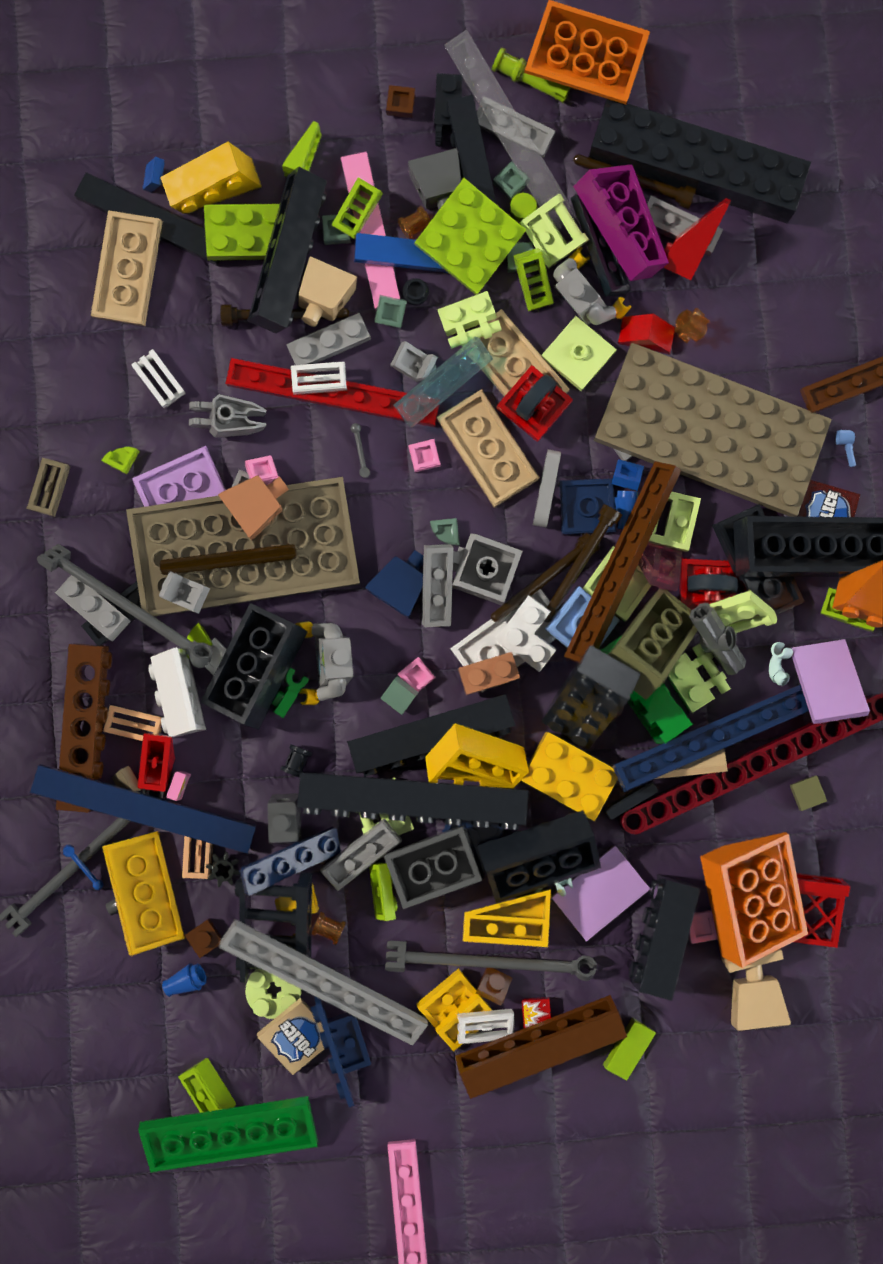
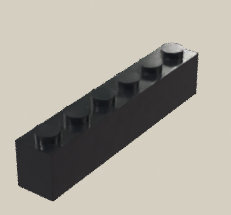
(287, 251)
(421, 736)

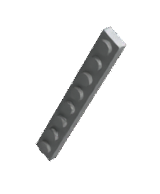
(323, 982)

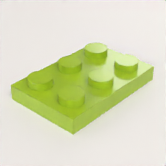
(238, 230)

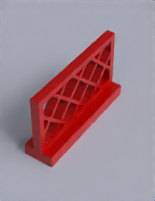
(825, 888)

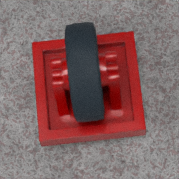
(534, 403)
(705, 582)

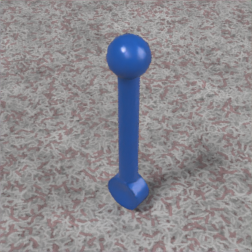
(68, 851)

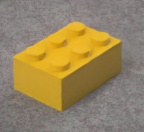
(570, 776)

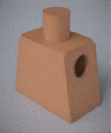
(254, 503)

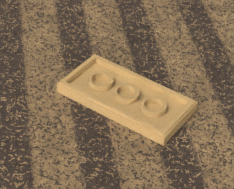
(126, 268)
(513, 356)
(487, 448)

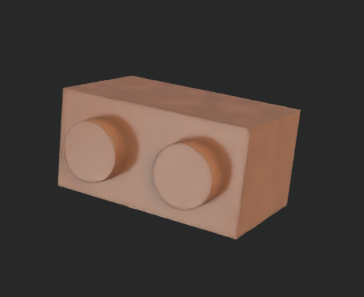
(488, 673)

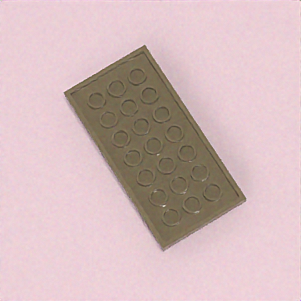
(713, 430)
(311, 519)

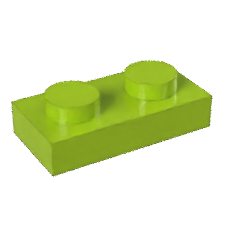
(384, 901)

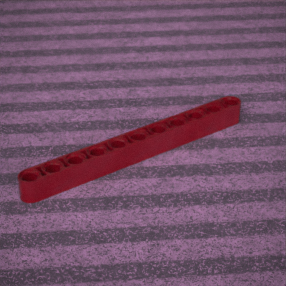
(745, 772)

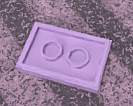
(180, 480)
(829, 681)
(601, 894)

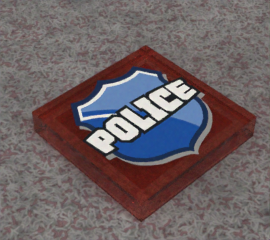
(828, 501)

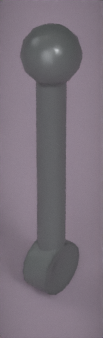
(364, 471)

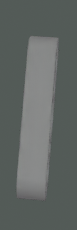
(546, 488)

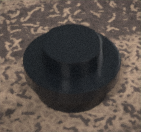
(415, 291)

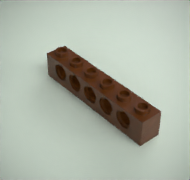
(75, 712)

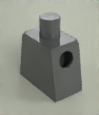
(435, 177)
(284, 820)

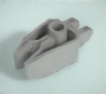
(228, 416)

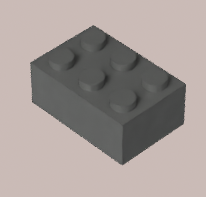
(434, 866)

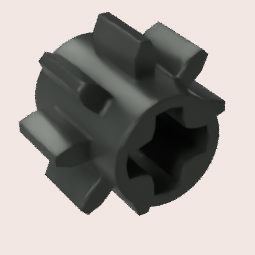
(225, 861)

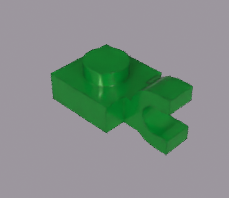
(286, 698)

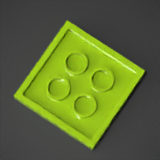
(470, 236)

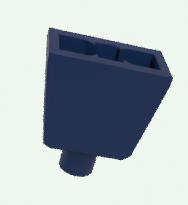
(399, 583)

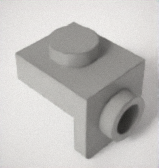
(413, 362)
(184, 592)

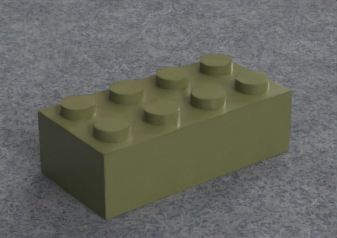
(655, 640)

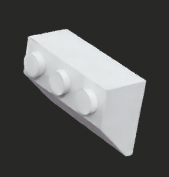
(176, 693)

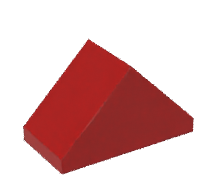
(647, 332)
(156, 762)

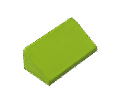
(629, 1050)
(206, 1087)

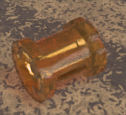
(414, 223)
(328, 928)

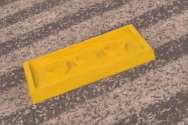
(143, 893)

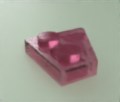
(661, 566)

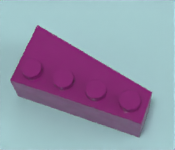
(624, 219)

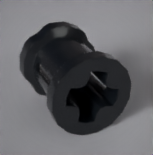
(296, 760)

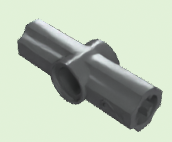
(717, 638)

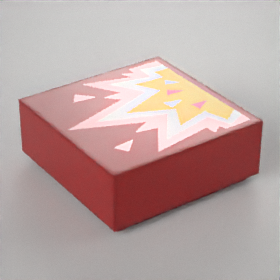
(535, 1010)

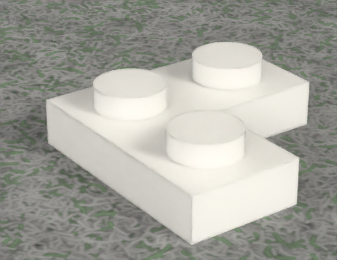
(520, 634)

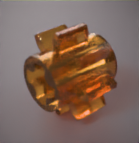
(691, 325)

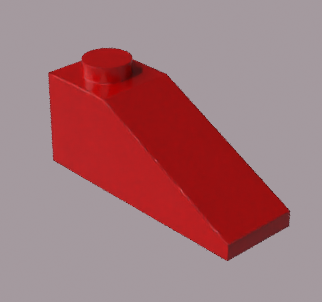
(692, 243)

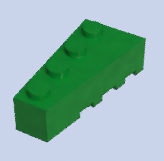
(658, 712)

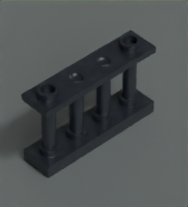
(299, 917)

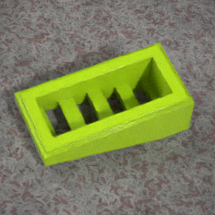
(304, 151)
(348, 204)
(535, 254)

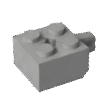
(477, 554)

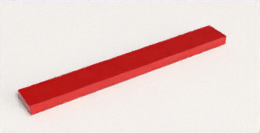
(356, 398)

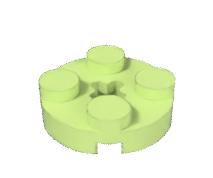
(265, 1004)

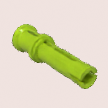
(515, 69)

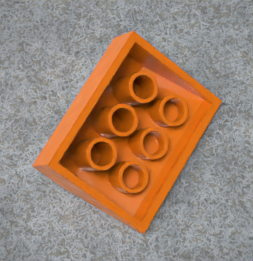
(587, 52)
(862, 595)
(754, 897)

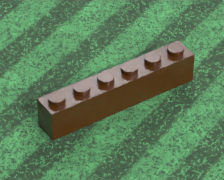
(540, 1046)

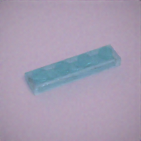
(443, 382)

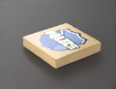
(293, 1036)

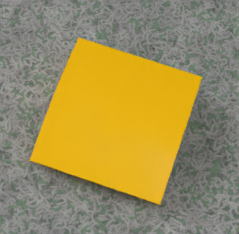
(447, 1000)

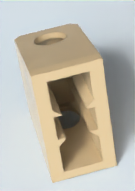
(324, 291)
(757, 1001)

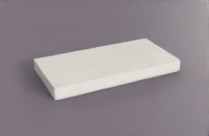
(483, 643)

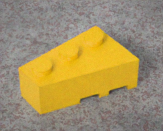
(210, 179)
(476, 757)
(511, 922)

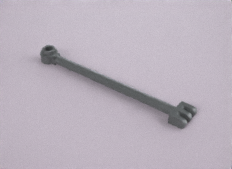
(58, 556)
(20, 914)
(403, 956)

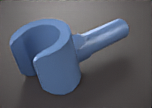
(847, 438)

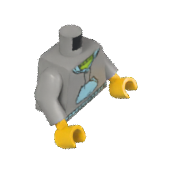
(582, 295)
(333, 661)

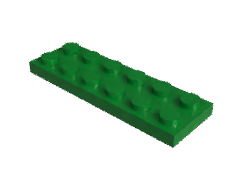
(228, 1134)

